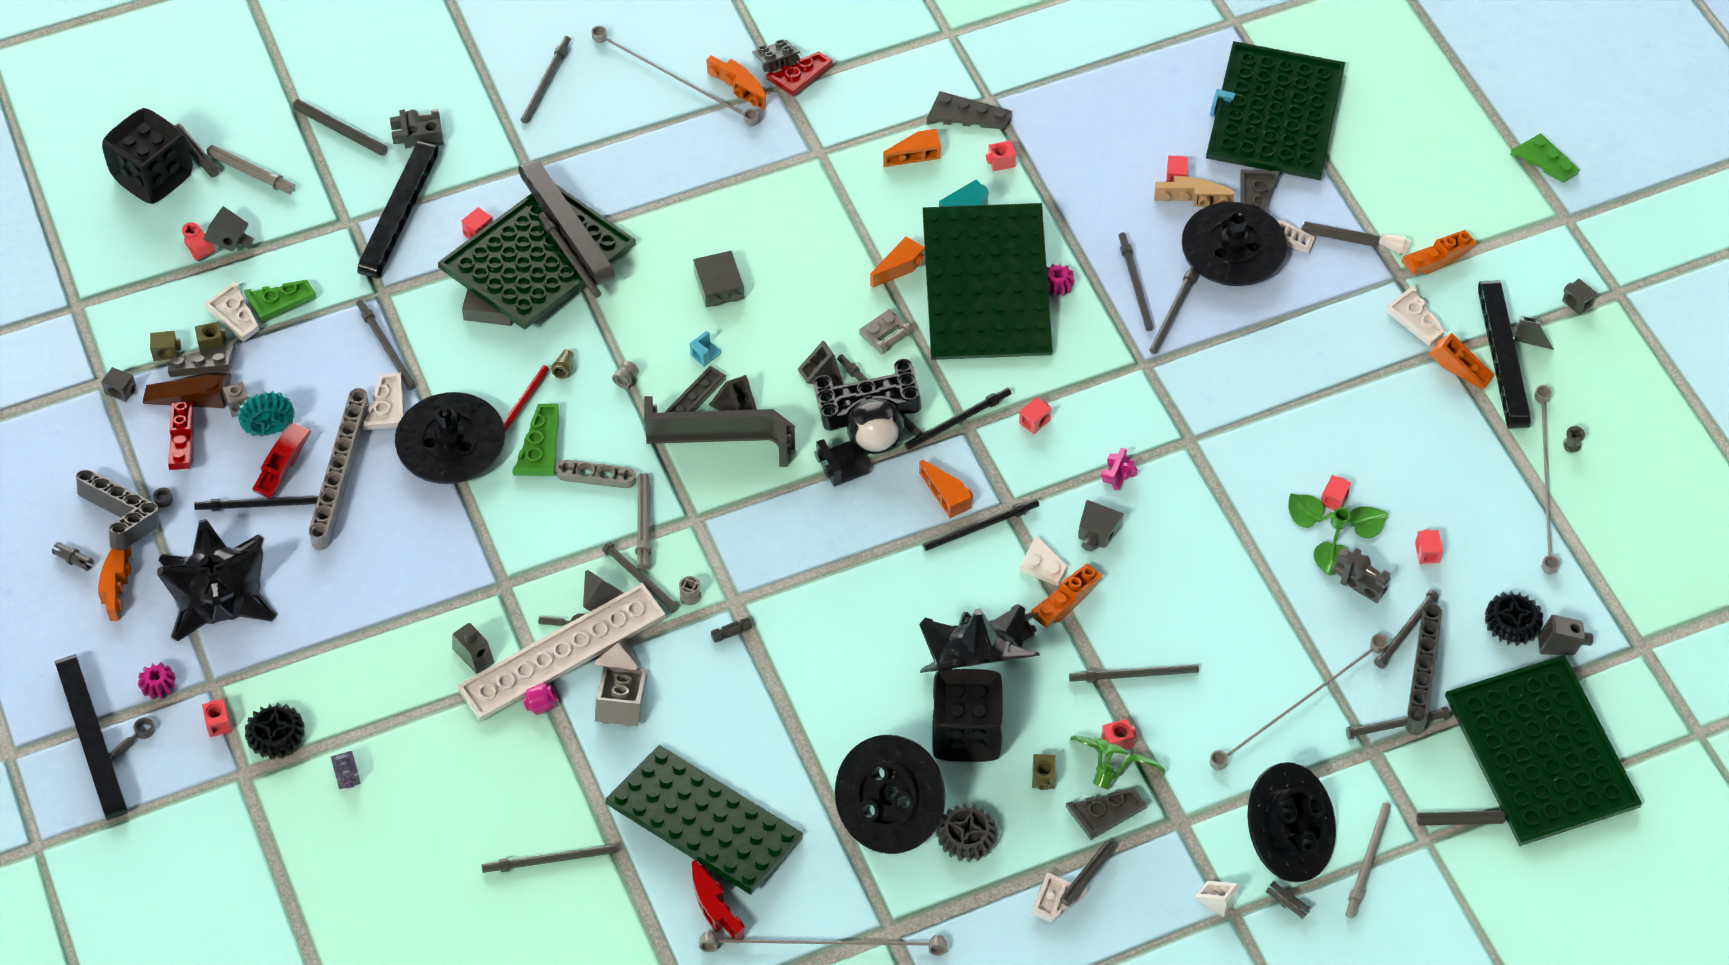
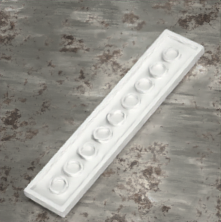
(561, 651)

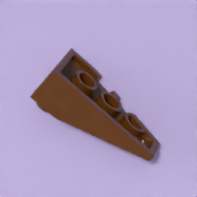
(202, 389)

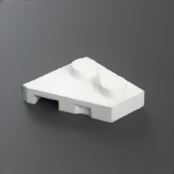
(1048, 904)

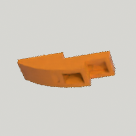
(743, 82)
(1440, 254)
(112, 576)
(1067, 597)

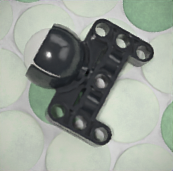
(870, 407)

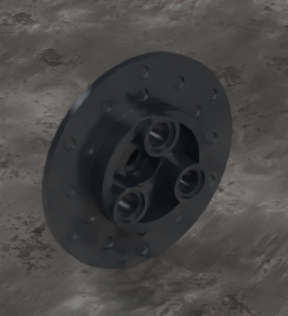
(1234, 244)
(439, 432)
(908, 776)
(1291, 822)

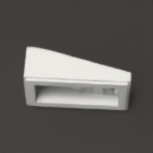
(1296, 232)

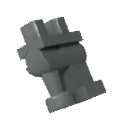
(416, 127)
(1360, 575)

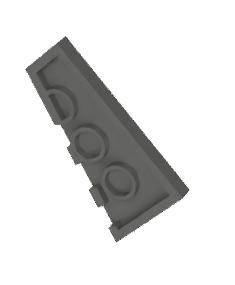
(957, 109)

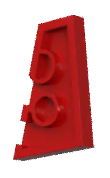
(798, 76)

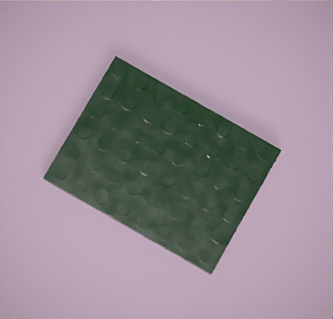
(1278, 110)
(521, 266)
(986, 281)
(1542, 750)

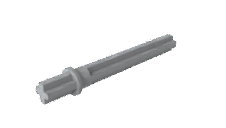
(275, 181)
(643, 545)

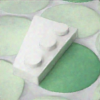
(233, 312)
(1414, 315)
(387, 403)

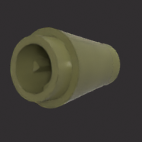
(562, 366)

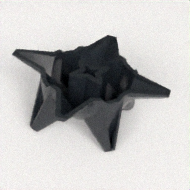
(215, 582)
(975, 640)

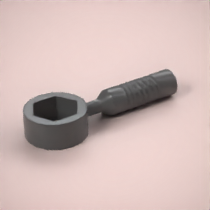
(162, 491)
(557, 621)
(129, 740)

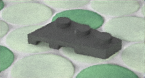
(1257, 186)
(203, 362)
(1105, 812)

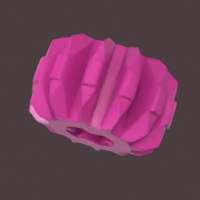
(1059, 279)
(156, 680)

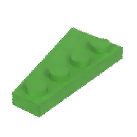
(540, 444)

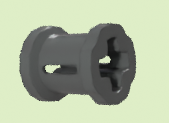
(1573, 439)

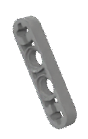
(595, 476)

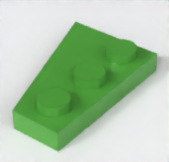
(1547, 157)
(277, 300)

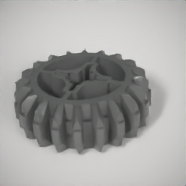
(957, 823)

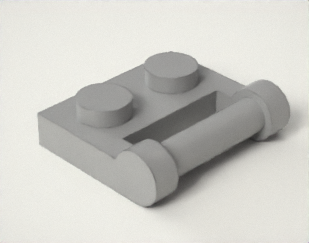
(882, 327)

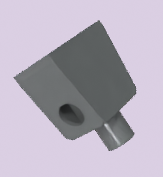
(228, 231)
(1098, 525)
(1563, 636)
(467, 643)

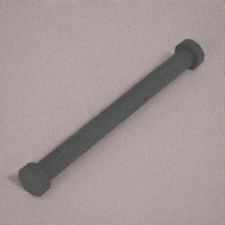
(672, 605)
(1381, 661)
(1395, 723)

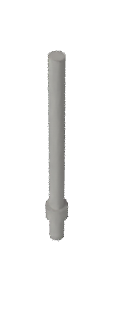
(1356, 895)

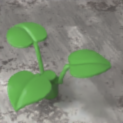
(1308, 509)
(1105, 772)

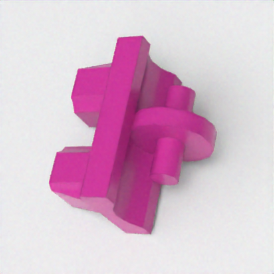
(1121, 469)

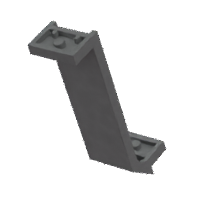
(719, 427)

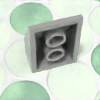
(620, 696)

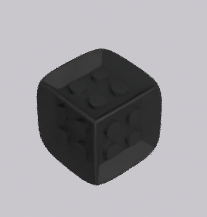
(147, 155)
(967, 715)

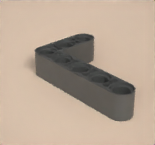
(136, 513)

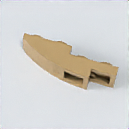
(1192, 189)

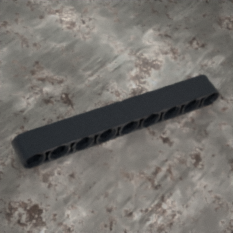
(398, 209)
(1504, 354)
(91, 737)

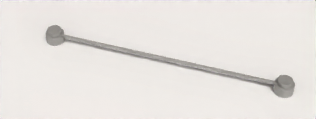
(750, 116)
(1550, 563)
(1219, 759)
(709, 941)

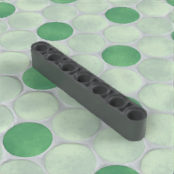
(1423, 669)

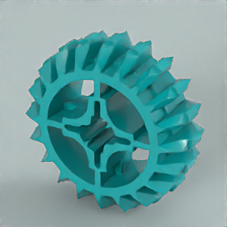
(266, 413)

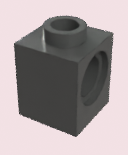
(1578, 296)
(119, 384)

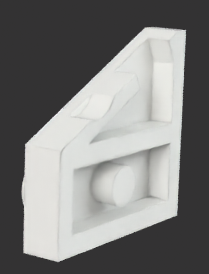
(1043, 563)

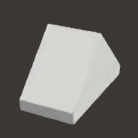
(1218, 896)

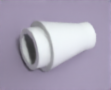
(1395, 243)

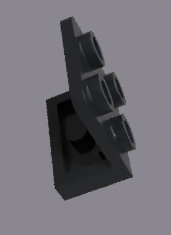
(841, 462)

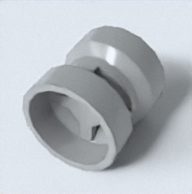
(625, 374)
(690, 590)

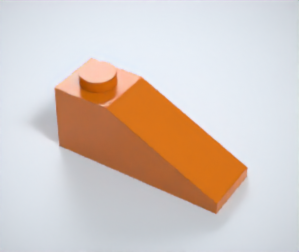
(915, 148)
(898, 262)
(1459, 360)
(947, 489)

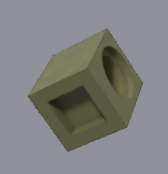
(210, 335)
(164, 345)
(1045, 764)

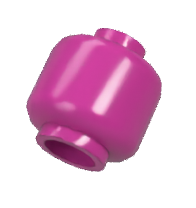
(539, 699)

